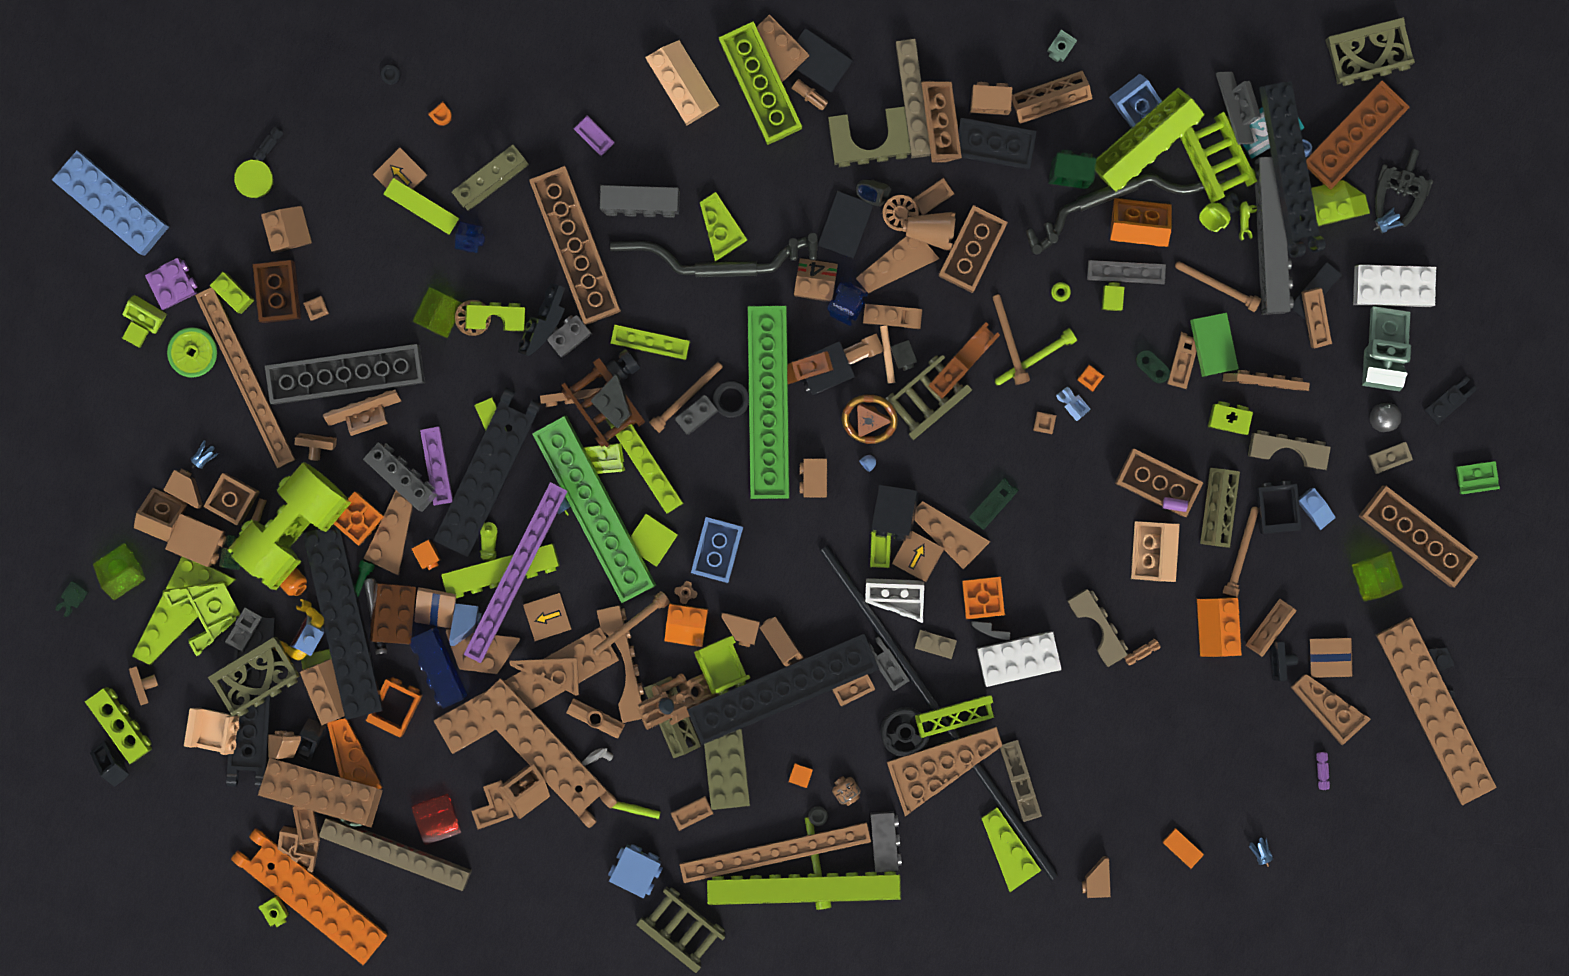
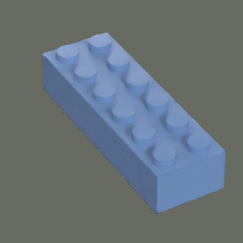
(110, 203)

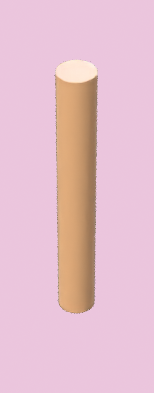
(887, 354)

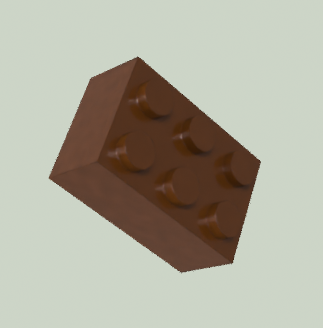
(276, 291)
(392, 613)

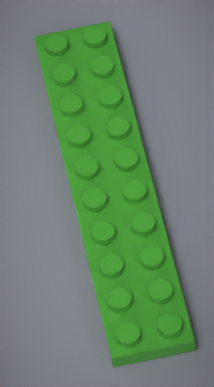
(768, 402)
(594, 509)

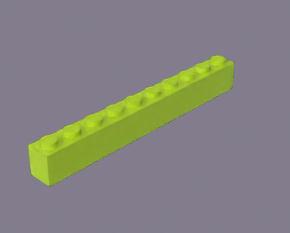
(804, 889)

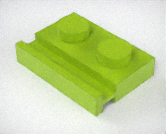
(605, 459)

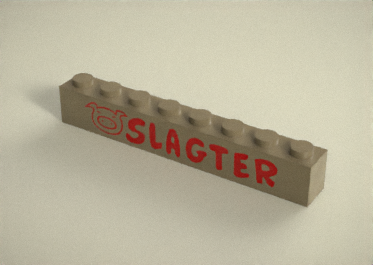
(395, 853)

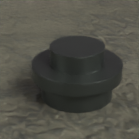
(817, 816)

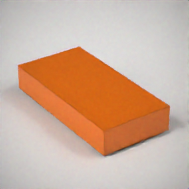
(1183, 848)

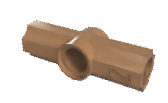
(607, 724)

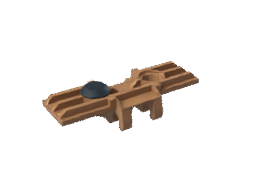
(661, 708)

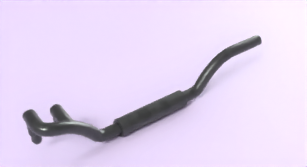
(1102, 196)
(723, 268)

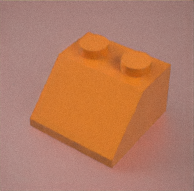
(686, 625)

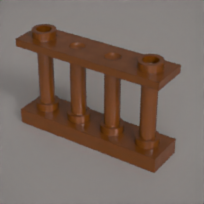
(599, 371)

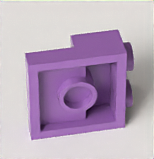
(171, 283)

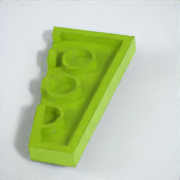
(1010, 852)

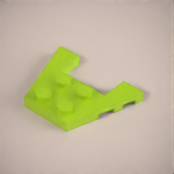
(212, 606)

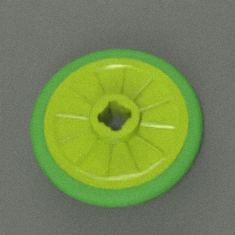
(179, 350)

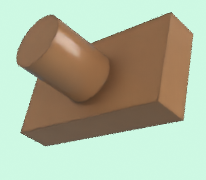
(315, 444)
(142, 684)

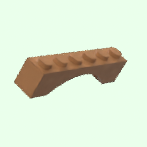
(610, 621)

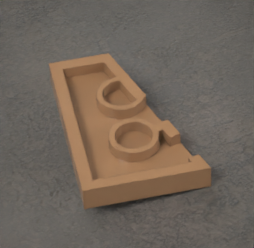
(781, 47)

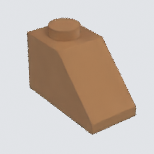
(184, 488)
(742, 628)
(1098, 880)

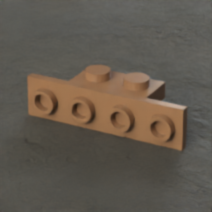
(364, 414)

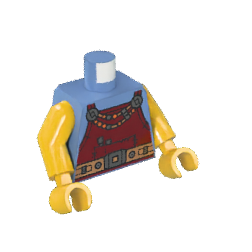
(308, 634)

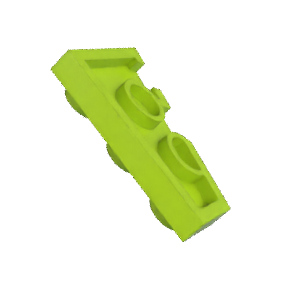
(721, 227)

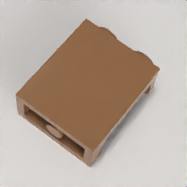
(196, 540)

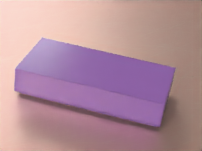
(593, 135)

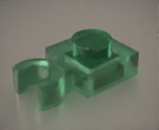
(73, 596)

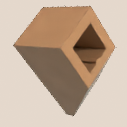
(282, 744)

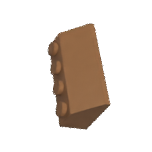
(941, 121)

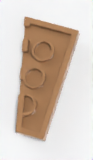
(896, 263)
(1262, 380)
(1330, 709)

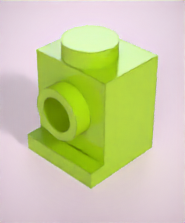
(277, 905)

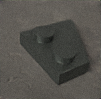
(612, 402)

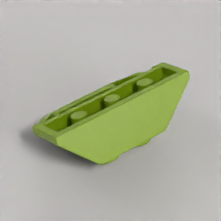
(1338, 203)

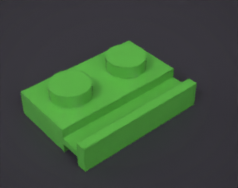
(1477, 477)

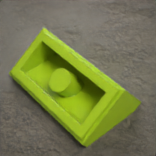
(144, 314)

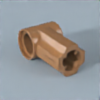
(866, 348)

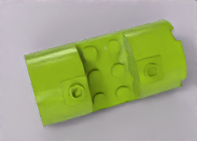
(266, 549)

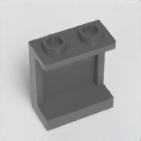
(696, 415)

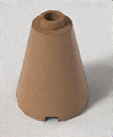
(931, 229)

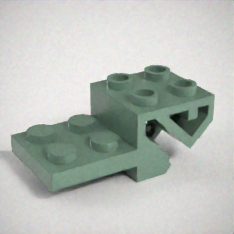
(1387, 349)

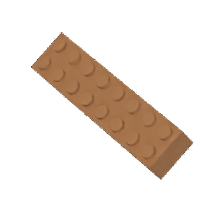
(575, 245)

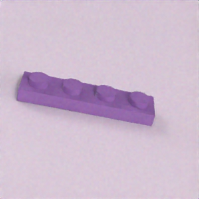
(436, 465)

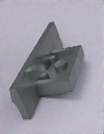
(1240, 106)

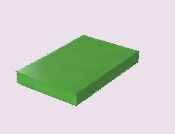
(1214, 344)

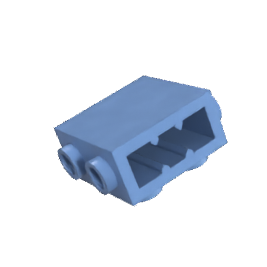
(635, 870)

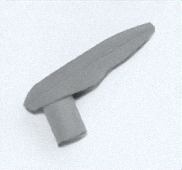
(595, 755)

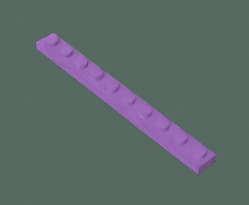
(515, 572)

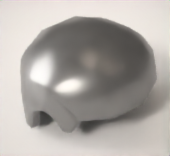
(1385, 417)

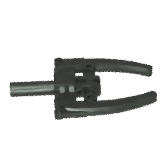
(1405, 179)

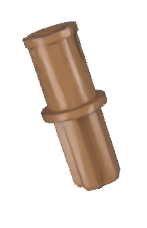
(810, 94)

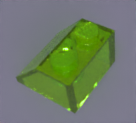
(118, 572)
(1377, 576)

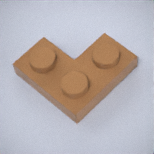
(496, 810)

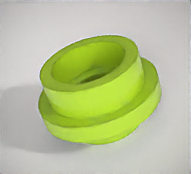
(1065, 287)

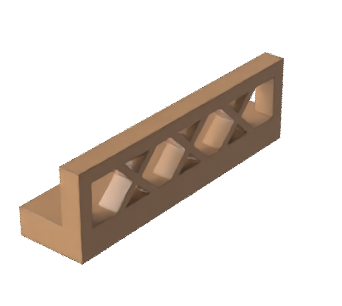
(1053, 99)

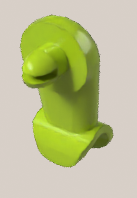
(1245, 211)
(488, 541)

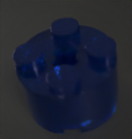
(847, 303)

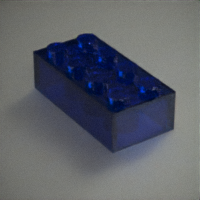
(438, 667)

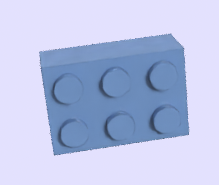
(717, 549)

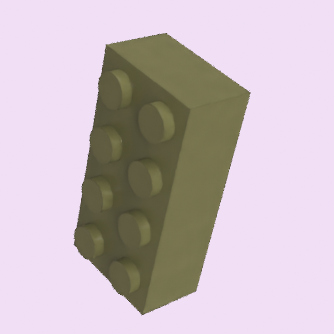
(727, 771)

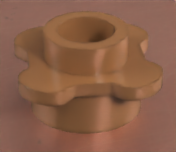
(685, 597)

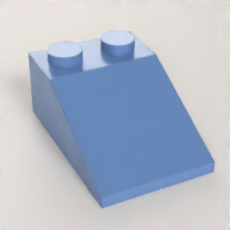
(1135, 99)

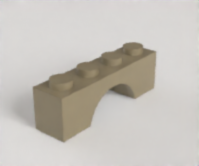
(1313, 455)
(1110, 648)

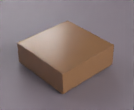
(316, 308)
(1044, 422)

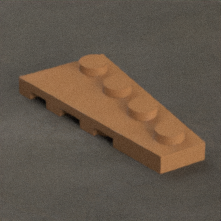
(390, 537)
(957, 540)

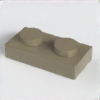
(1390, 457)
(935, 644)

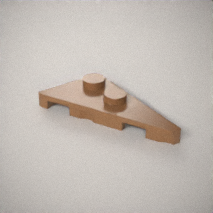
(559, 672)

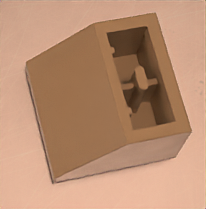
(525, 790)

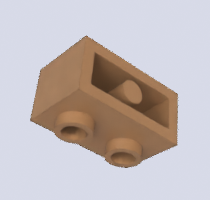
(814, 477)

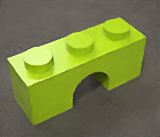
(512, 316)

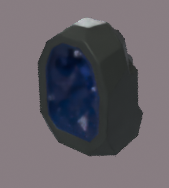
(873, 192)

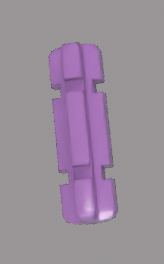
(1323, 771)

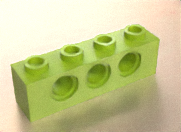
(108, 721)

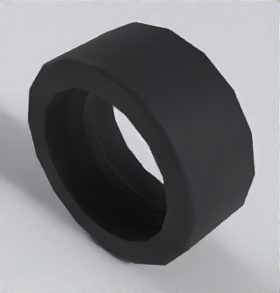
(731, 384)

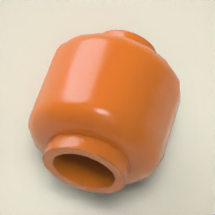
(294, 583)

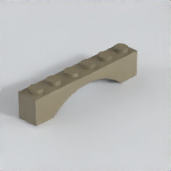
(913, 98)

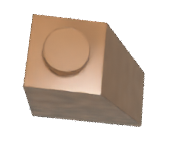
(781, 642)

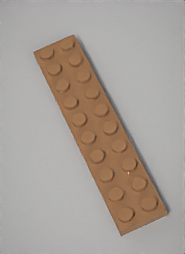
(1436, 711)
(467, 724)

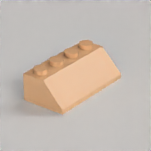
(682, 82)

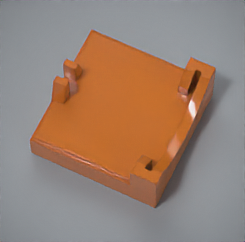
(358, 519)
(983, 597)

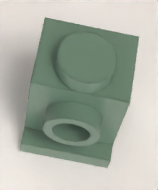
(1064, 38)

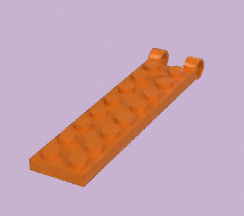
(312, 899)

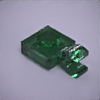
(226, 559)

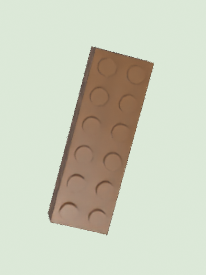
(1418, 536)
(320, 792)

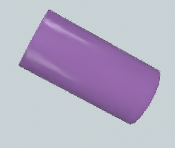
(1175, 504)

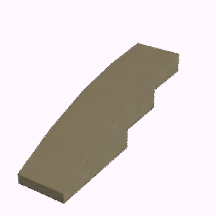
(1020, 781)

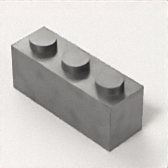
(885, 841)

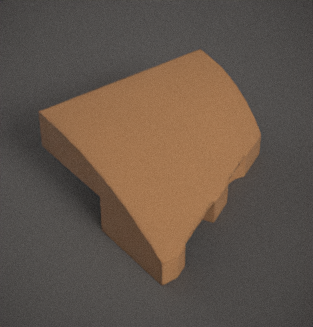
(290, 845)

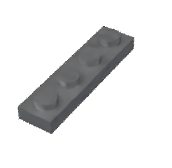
(1126, 272)

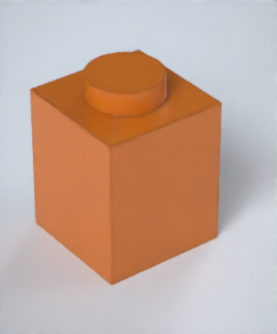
(427, 555)

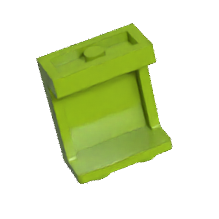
(721, 666)

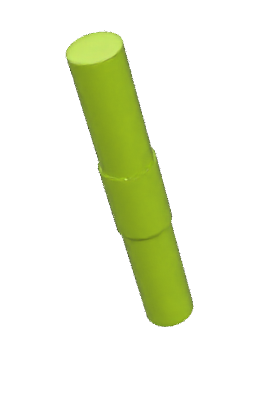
(637, 810)

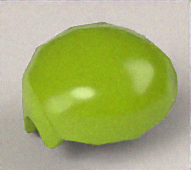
(1215, 216)

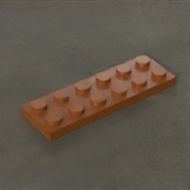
(1356, 135)

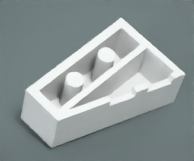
(897, 595)

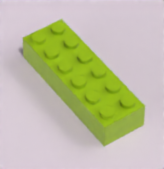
(760, 83)
(1147, 139)

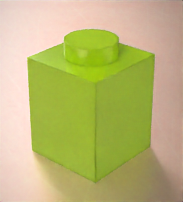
(1113, 297)

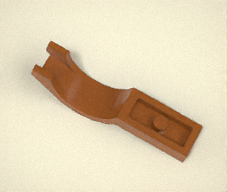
(963, 361)
(809, 367)

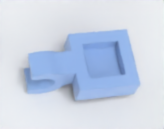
(1075, 405)

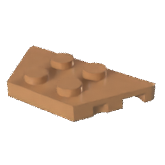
(494, 659)

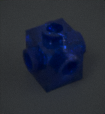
(469, 237)

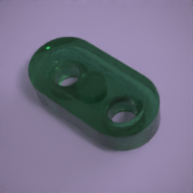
(1153, 365)

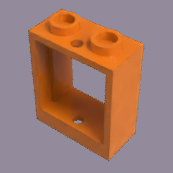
(387, 725)

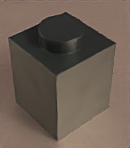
(904, 355)

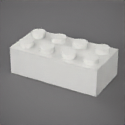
(1394, 285)
(1019, 658)

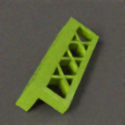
(952, 709)

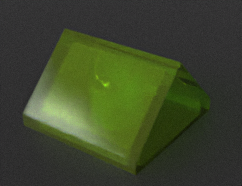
(437, 312)

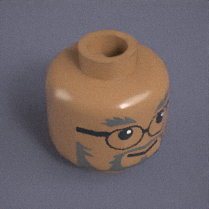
(846, 790)

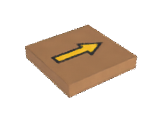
(402, 169)
(918, 556)
(547, 617)

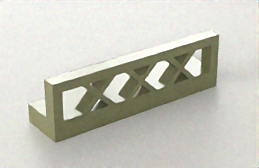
(1217, 507)
(674, 734)

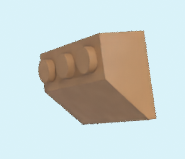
(323, 691)

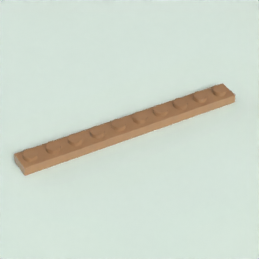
(245, 377)
(775, 852)

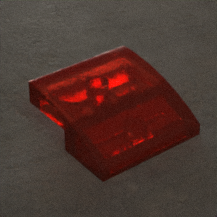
(436, 819)

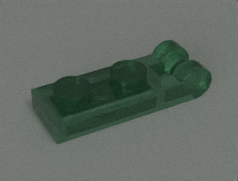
(993, 504)

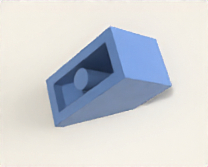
(1316, 508)
(464, 622)

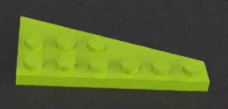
(169, 622)

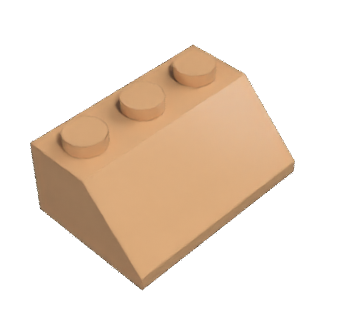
(1155, 551)

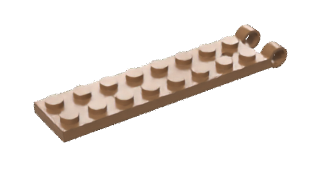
(543, 749)

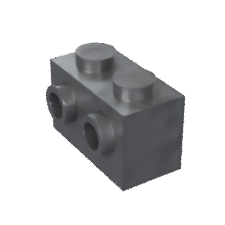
(569, 335)

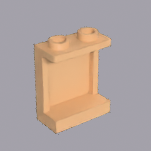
(211, 730)

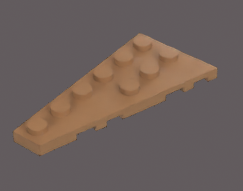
(934, 768)

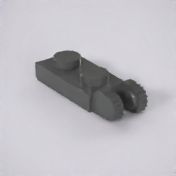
(889, 666)

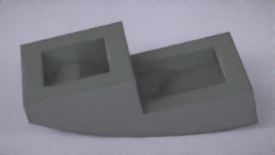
(985, 627)
(243, 629)

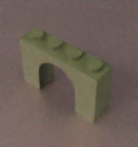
(846, 151)

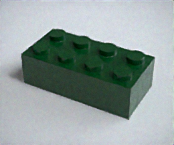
(1072, 170)

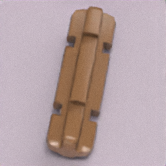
(1142, 652)

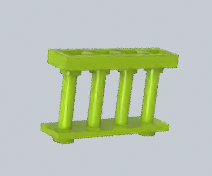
(1206, 172)

